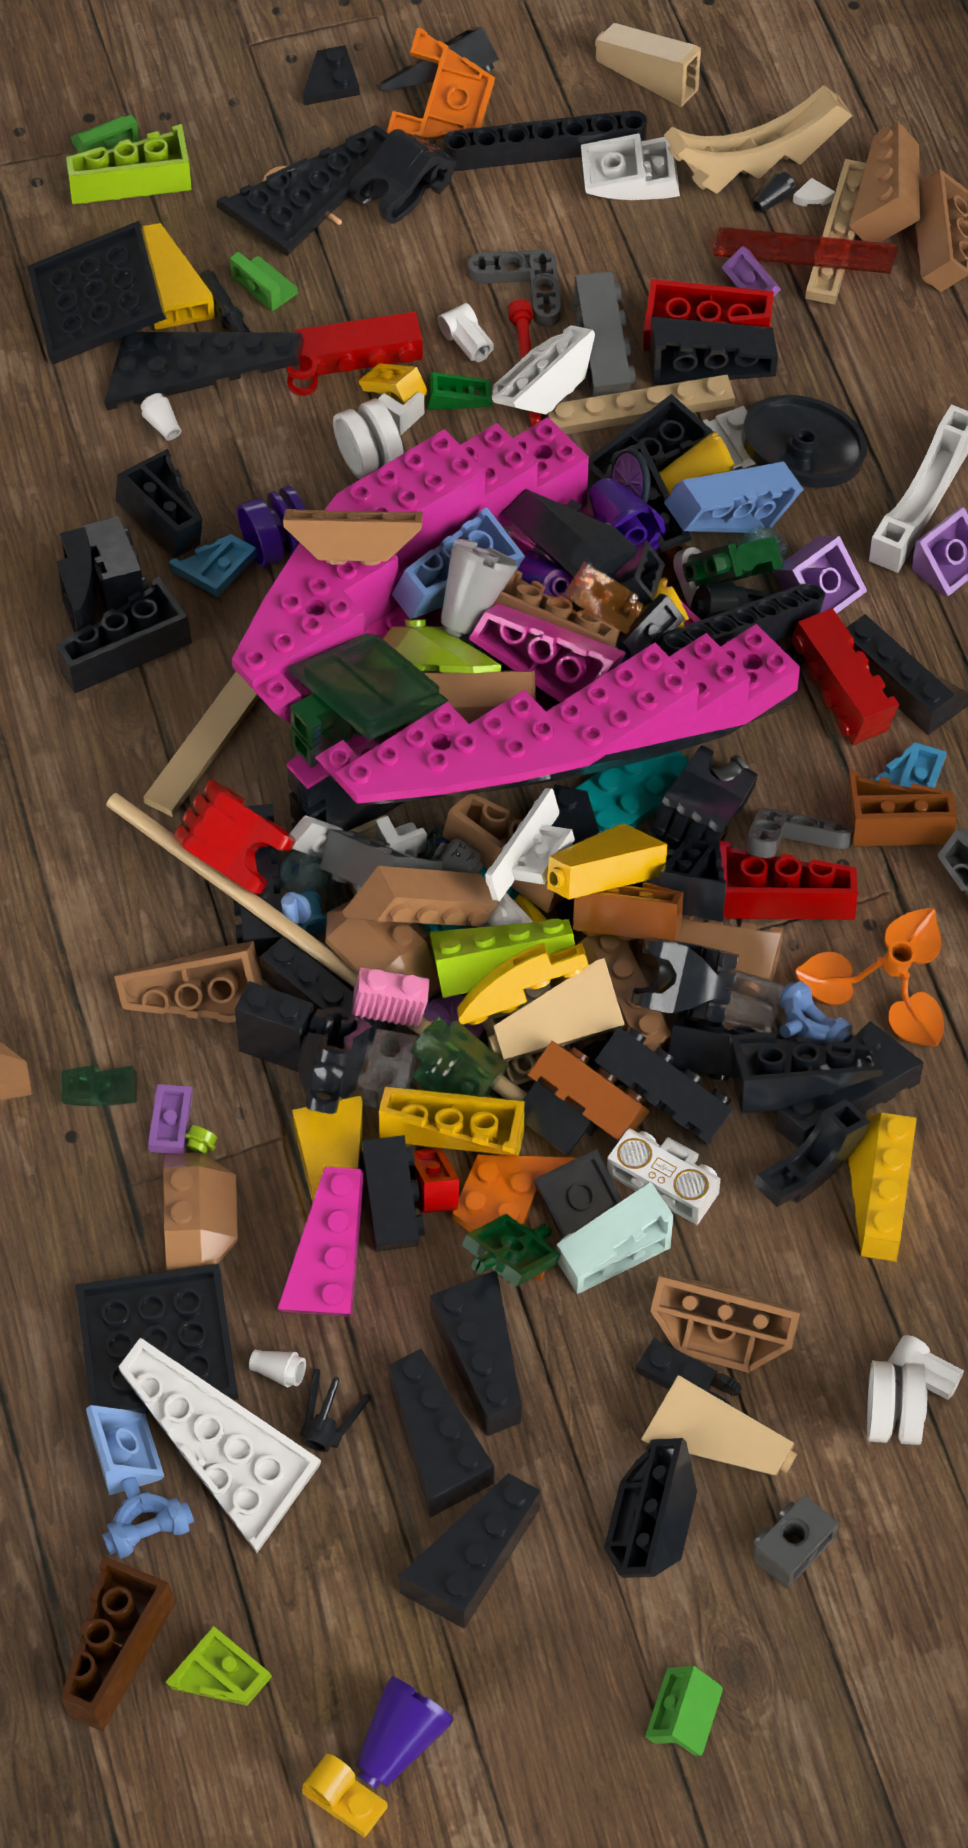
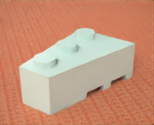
(617, 1239)

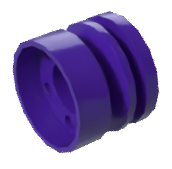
(264, 525)

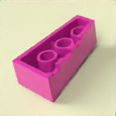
(559, 657)
(326, 1257)

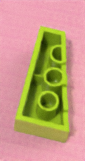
(131, 169)
(472, 953)

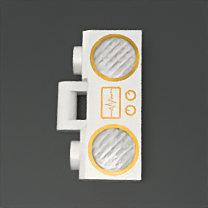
(671, 1168)

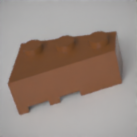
(898, 814)
(630, 912)
(588, 1090)

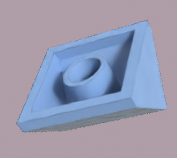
(123, 1447)

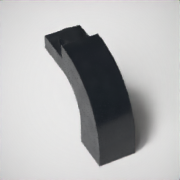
(818, 1158)

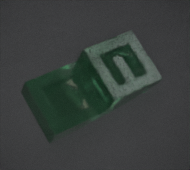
(98, 1088)

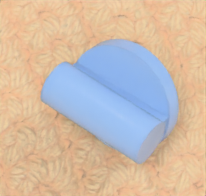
(296, 907)

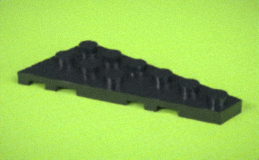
(304, 194)
(192, 360)

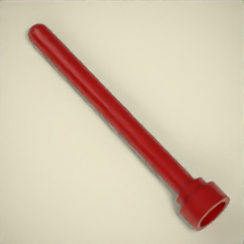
(521, 314)

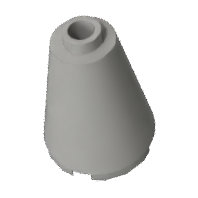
(473, 585)

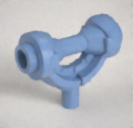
(818, 1027)
(170, 1517)

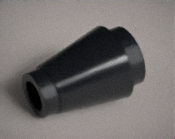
(774, 191)

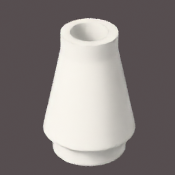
(160, 415)
(279, 1366)

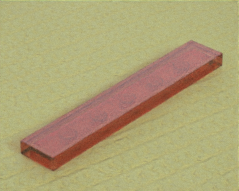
(807, 250)

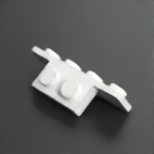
(529, 848)

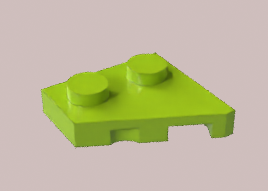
(220, 1671)

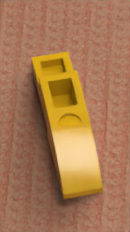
(505, 985)

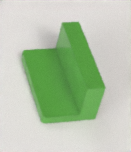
(107, 134)
(261, 281)
(684, 1709)

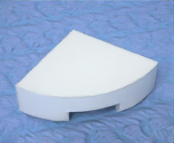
(813, 193)

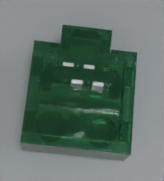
(456, 1061)

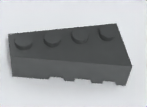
(597, 309)

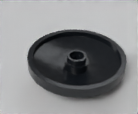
(807, 434)

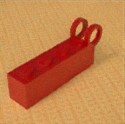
(355, 347)

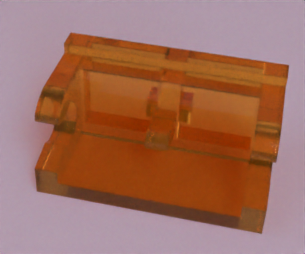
(604, 597)

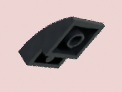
(77, 579)

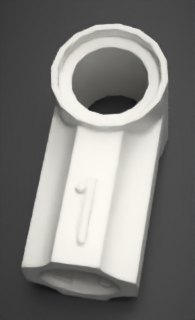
(463, 327)
(940, 1375)

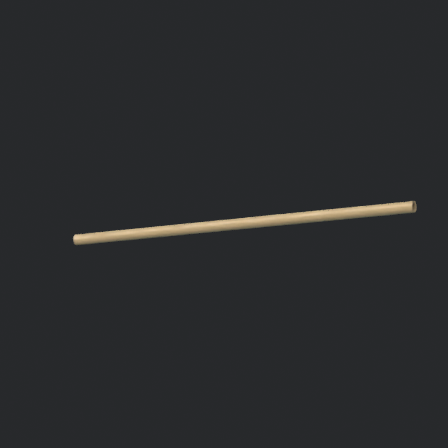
(263, 911)

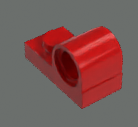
(436, 1181)

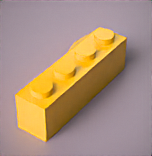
(452, 1120)
(880, 1183)

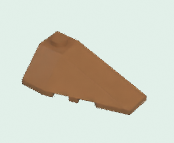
(479, 693)
(193, 985)

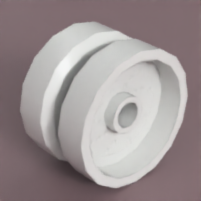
(367, 437)
(896, 1402)

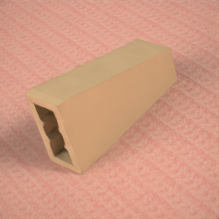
(651, 61)
(566, 1014)
(719, 1431)

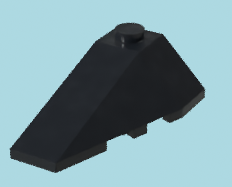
(469, 44)

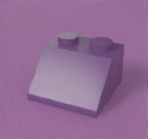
(826, 565)

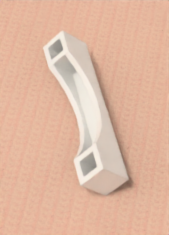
(907, 520)

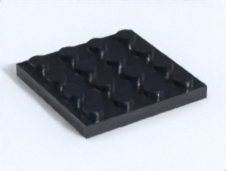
(96, 292)
(170, 1310)

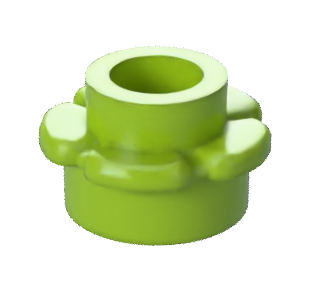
(200, 1139)

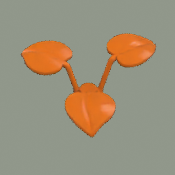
(909, 940)

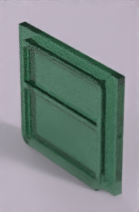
(369, 685)

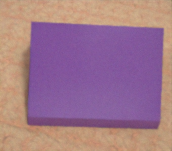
(943, 554)

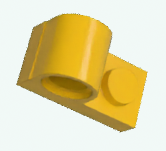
(395, 381)
(336, 1791)

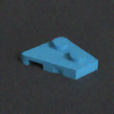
(215, 564)
(917, 766)

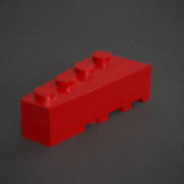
(707, 304)

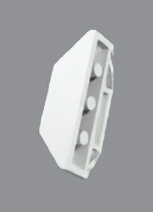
(547, 372)

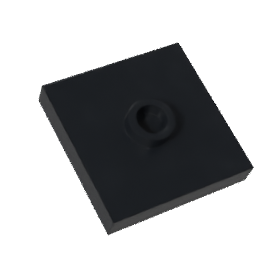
(577, 1192)

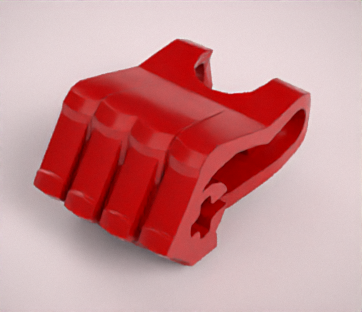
(229, 835)

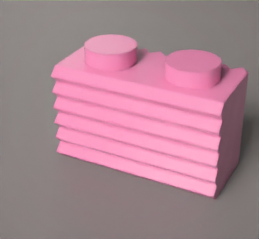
(390, 997)

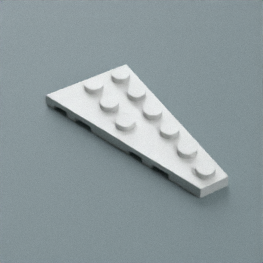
(235, 1454)

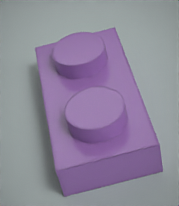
(748, 272)
(170, 1119)

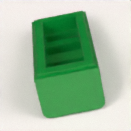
(440, 397)

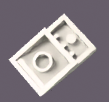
(630, 168)

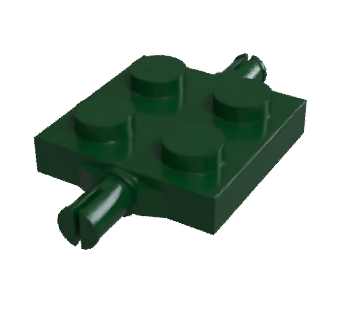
(511, 1249)

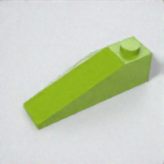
(436, 650)

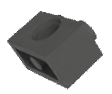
(789, 1560)

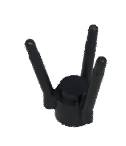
(321, 1431)

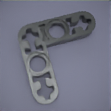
(529, 271)
(773, 825)

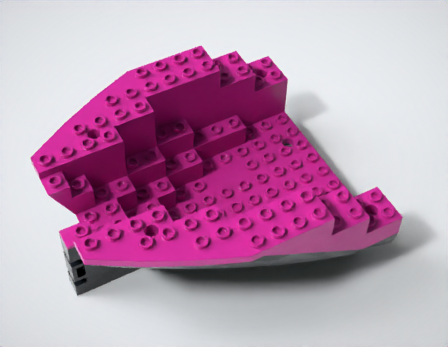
(620, 719)

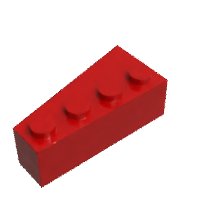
(844, 677)
(786, 887)

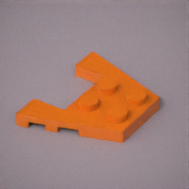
(457, 94)
(502, 1187)

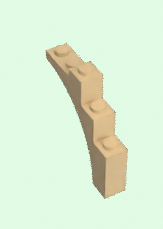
(755, 151)

